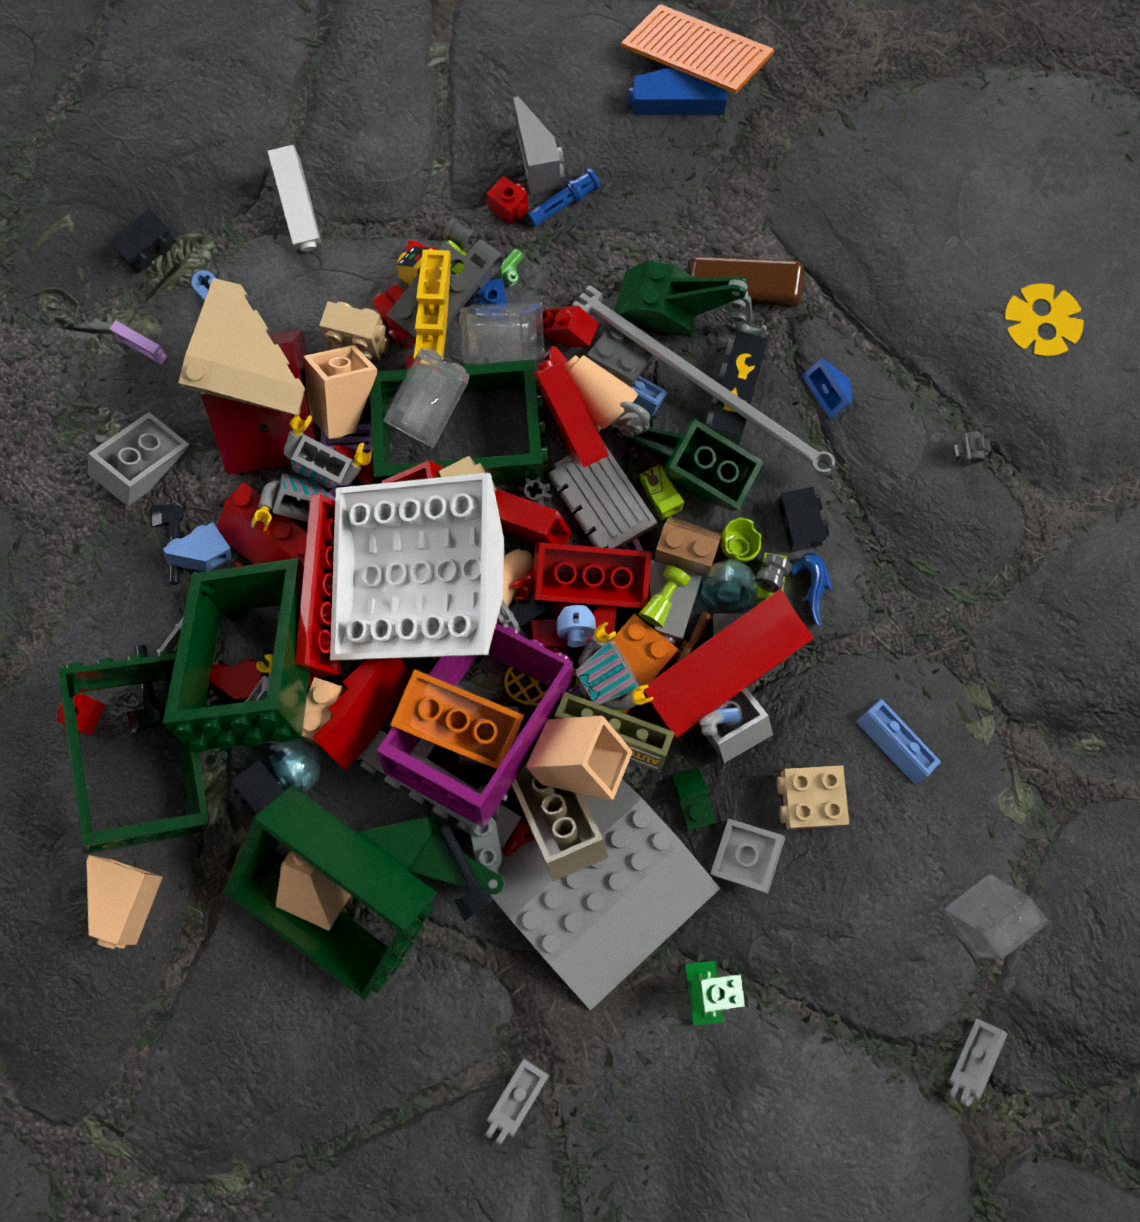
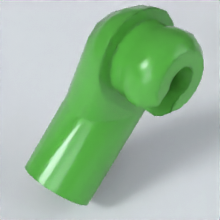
(508, 268)

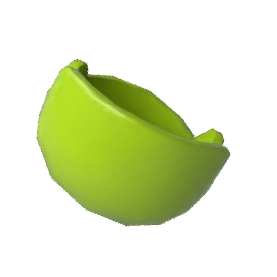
(740, 540)

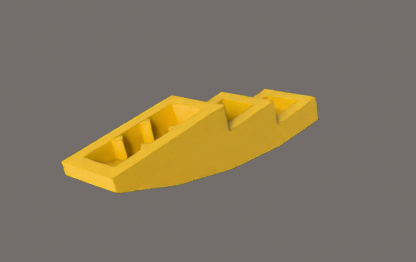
(433, 301)

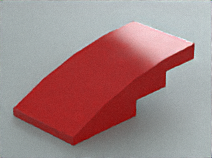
(363, 708)

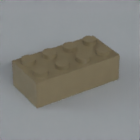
(559, 825)

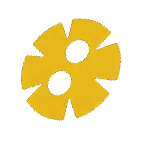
(1027, 330)

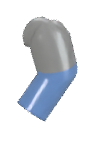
(718, 716)

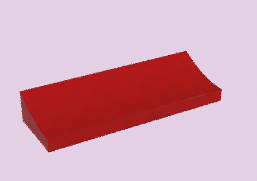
(316, 596)
(727, 663)

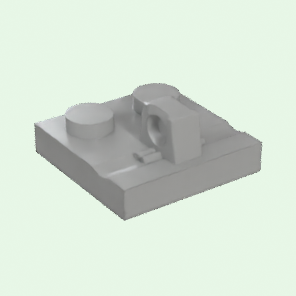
(748, 856)

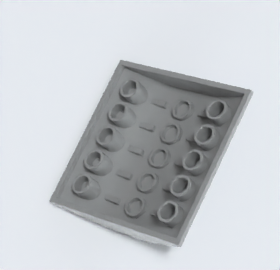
(613, 912)

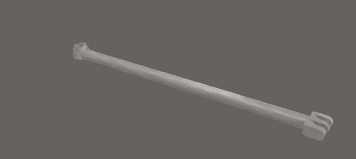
(704, 381)

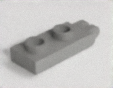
(976, 1061)
(516, 1100)

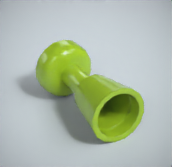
(658, 607)

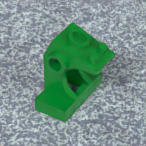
(711, 993)

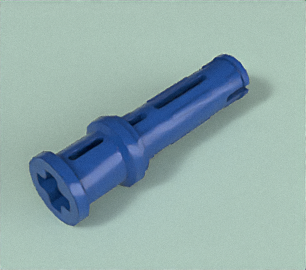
(574, 192)

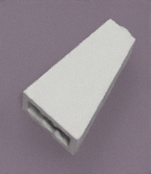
(295, 198)

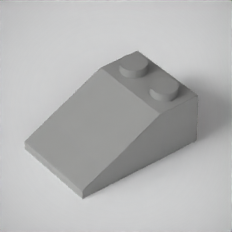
(538, 150)
(135, 458)
(740, 736)

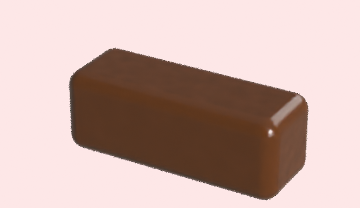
(769, 280)

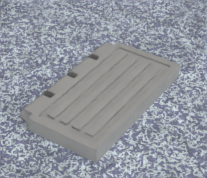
(605, 499)

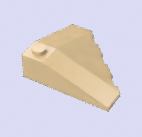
(236, 356)

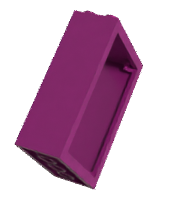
(519, 653)

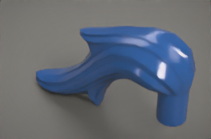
(819, 582)

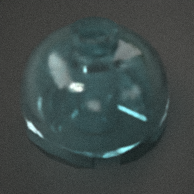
(730, 585)
(296, 763)

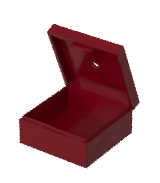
(235, 423)

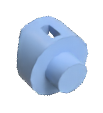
(576, 630)

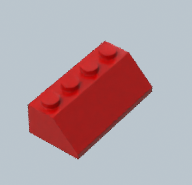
(280, 540)
(591, 575)

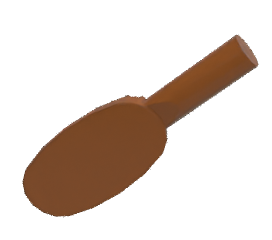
(696, 637)

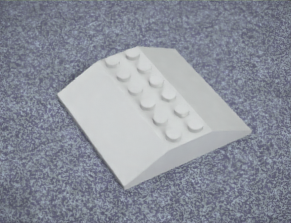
(416, 569)

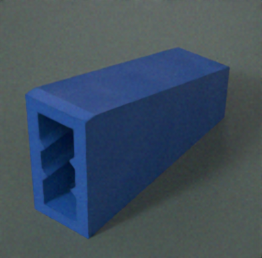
(675, 94)

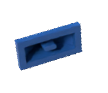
(829, 387)

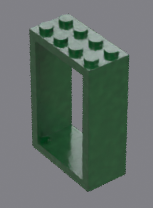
(484, 376)
(111, 674)
(250, 722)
(350, 862)

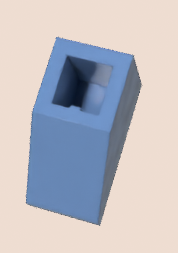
(200, 550)

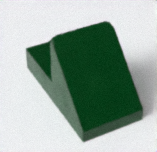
(693, 799)

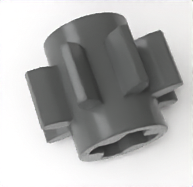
(972, 447)
(531, 487)

